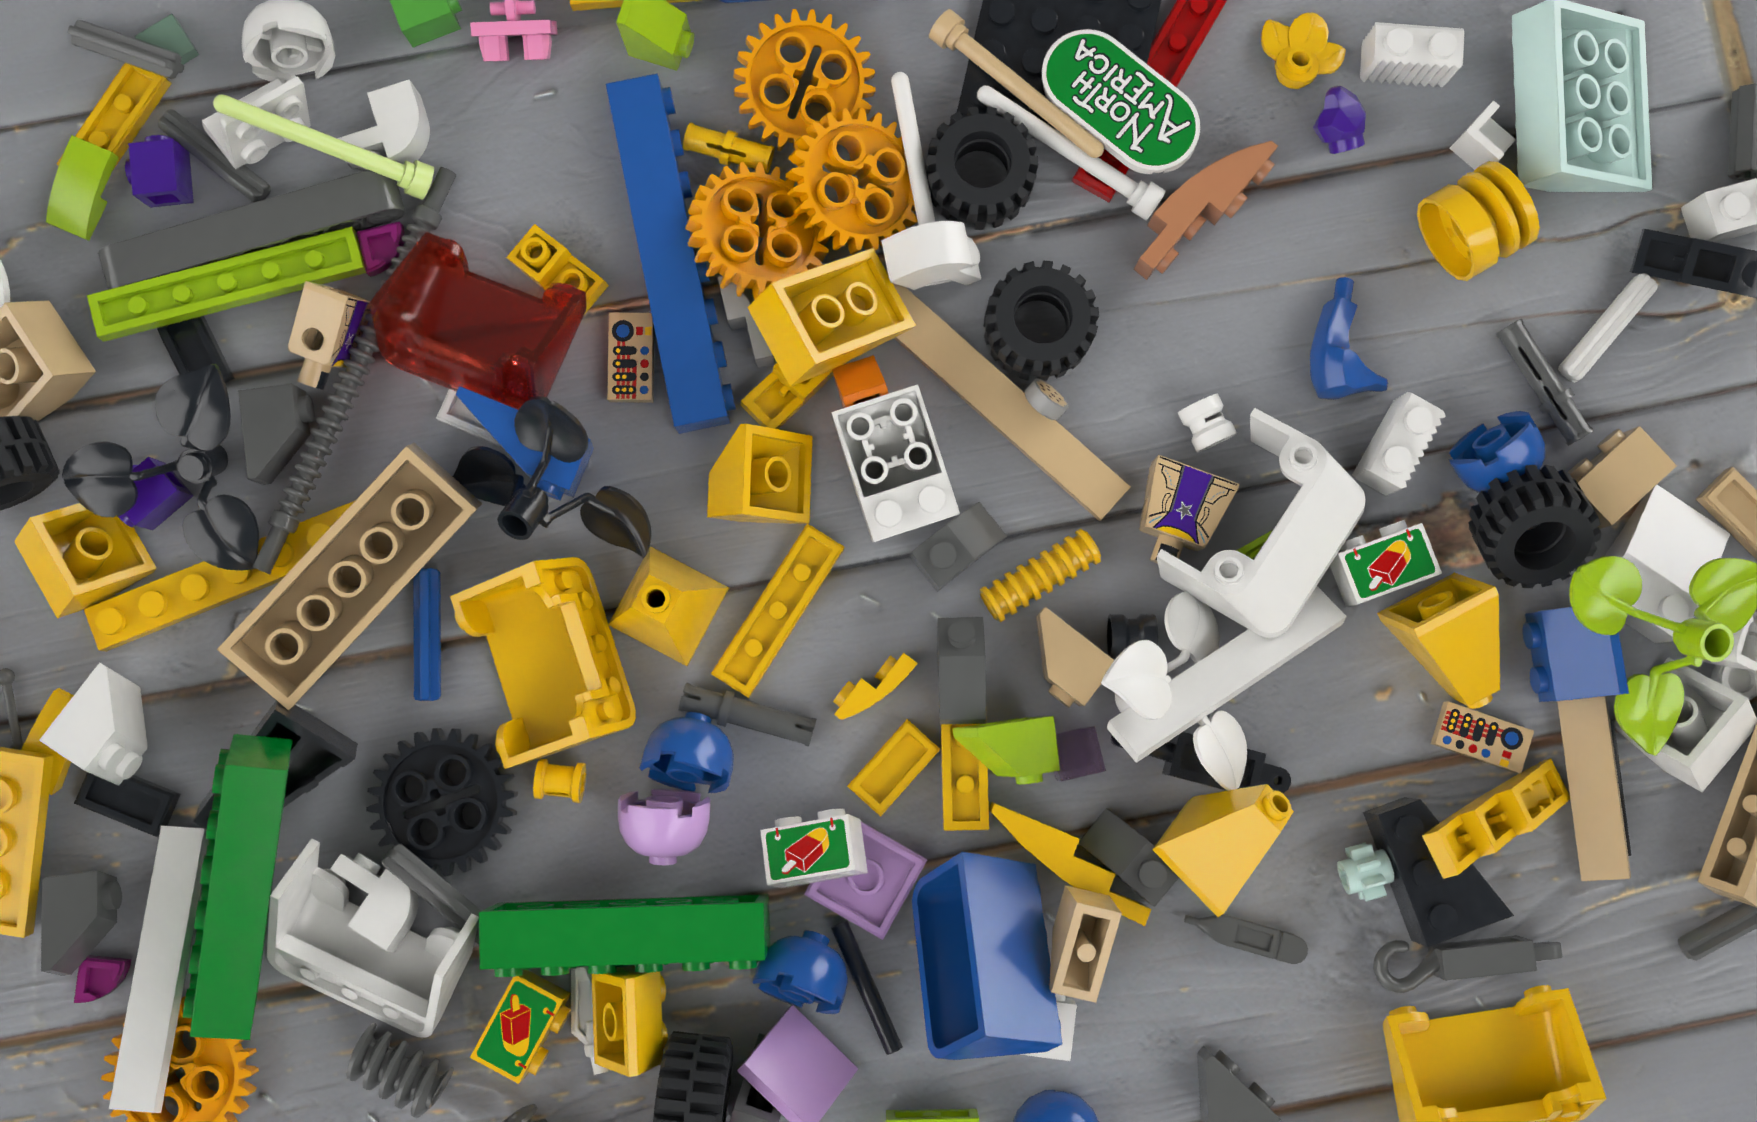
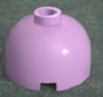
(663, 824)

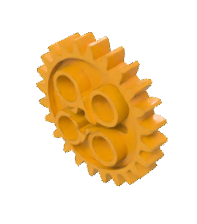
(768, 69)
(866, 145)
(719, 226)
(220, 1056)

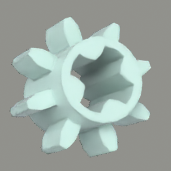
(1365, 871)

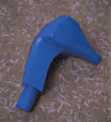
(1333, 365)

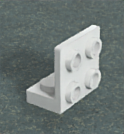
(247, 143)

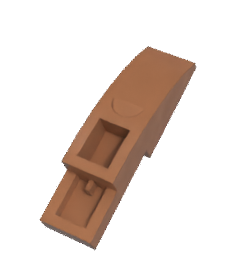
(1208, 194)

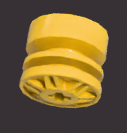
(1478, 220)

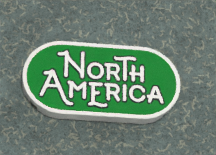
(1121, 101)

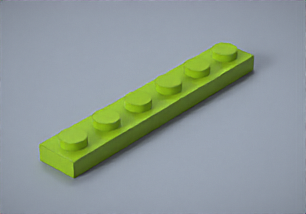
(225, 284)

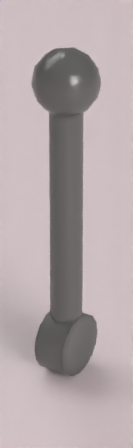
(6, 679)

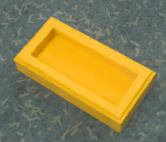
(893, 767)

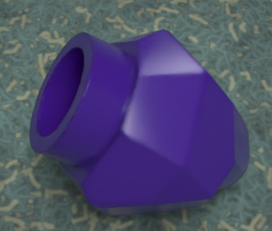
(1341, 121)

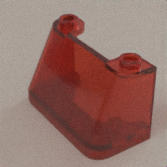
(471, 329)

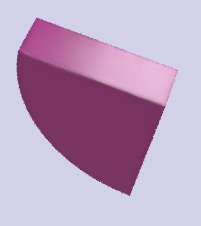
(379, 246)
(99, 977)

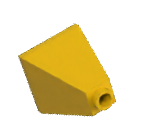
(685, 614)
(1453, 635)
(1222, 840)

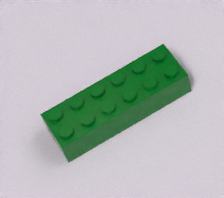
(236, 886)
(624, 933)

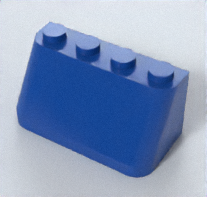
(984, 959)

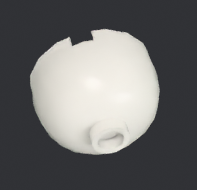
(287, 40)

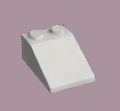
(1667, 547)

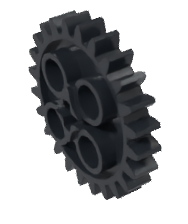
(430, 764)

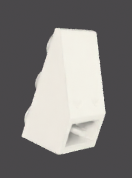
(895, 463)

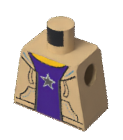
(325, 330)
(1183, 506)

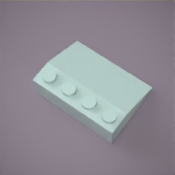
(1581, 99)

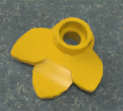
(1301, 50)

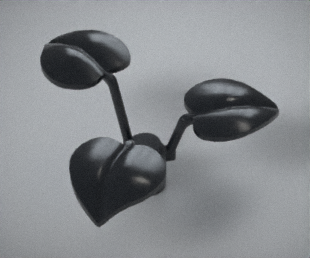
(199, 411)
(555, 432)

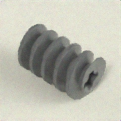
(396, 1072)

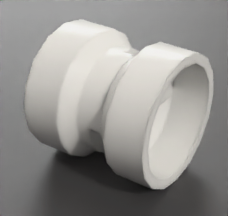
(1207, 433)

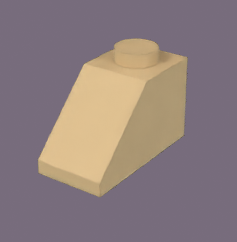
(1069, 660)
(1082, 943)

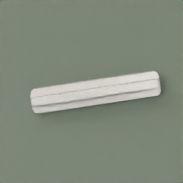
(1607, 327)

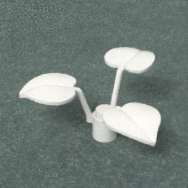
(1143, 685)

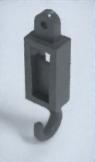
(1466, 960)

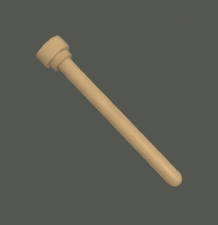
(951, 33)

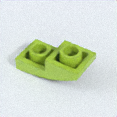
(78, 186)

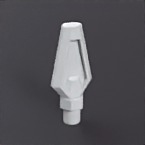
(583, 1013)

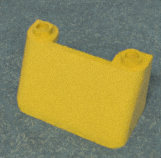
(549, 657)
(1494, 1063)

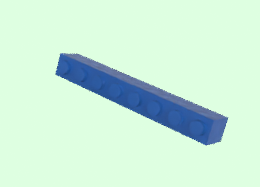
(671, 275)

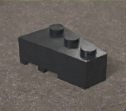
(314, 755)
(1430, 905)

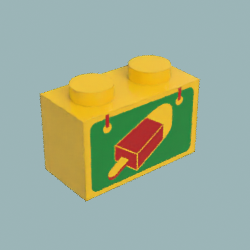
(521, 1026)

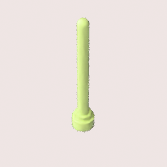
(413, 177)

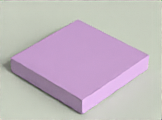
(877, 896)
(797, 1068)

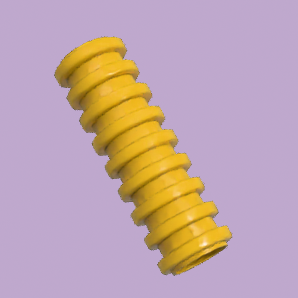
(1040, 575)

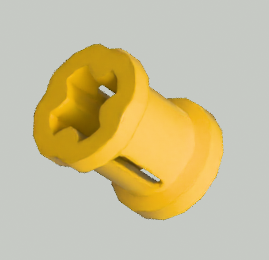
(559, 780)

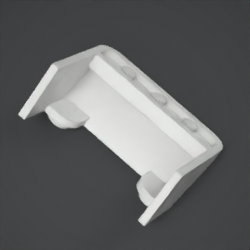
(1276, 584)
(318, 949)

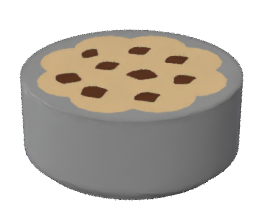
(1046, 399)

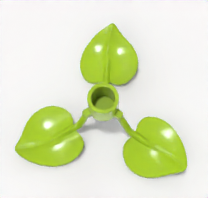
(1726, 599)

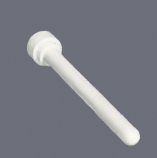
(913, 152)
(1141, 196)

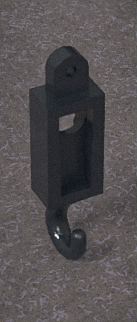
(1184, 764)

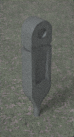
(1252, 937)

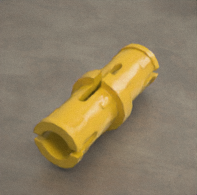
(727, 147)

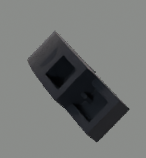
(1696, 262)

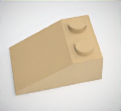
(38, 360)

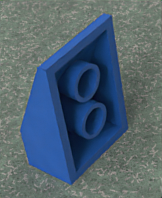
(499, 421)

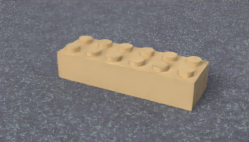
(349, 576)

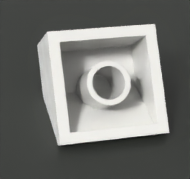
(102, 727)
(1707, 732)

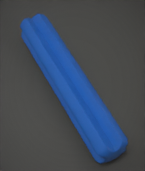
(427, 634)

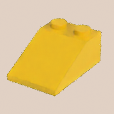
(829, 315)

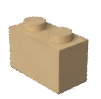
(1621, 473)

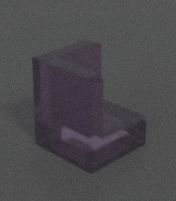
(1078, 753)

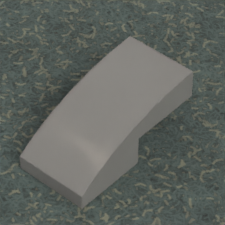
(739, 317)

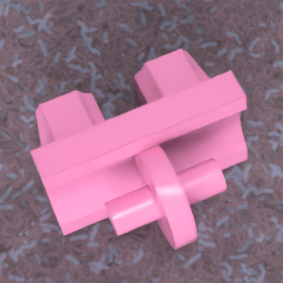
(494, 35)

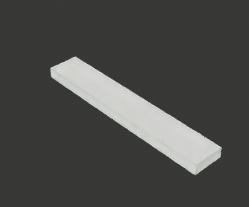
(1224, 676)
(159, 971)

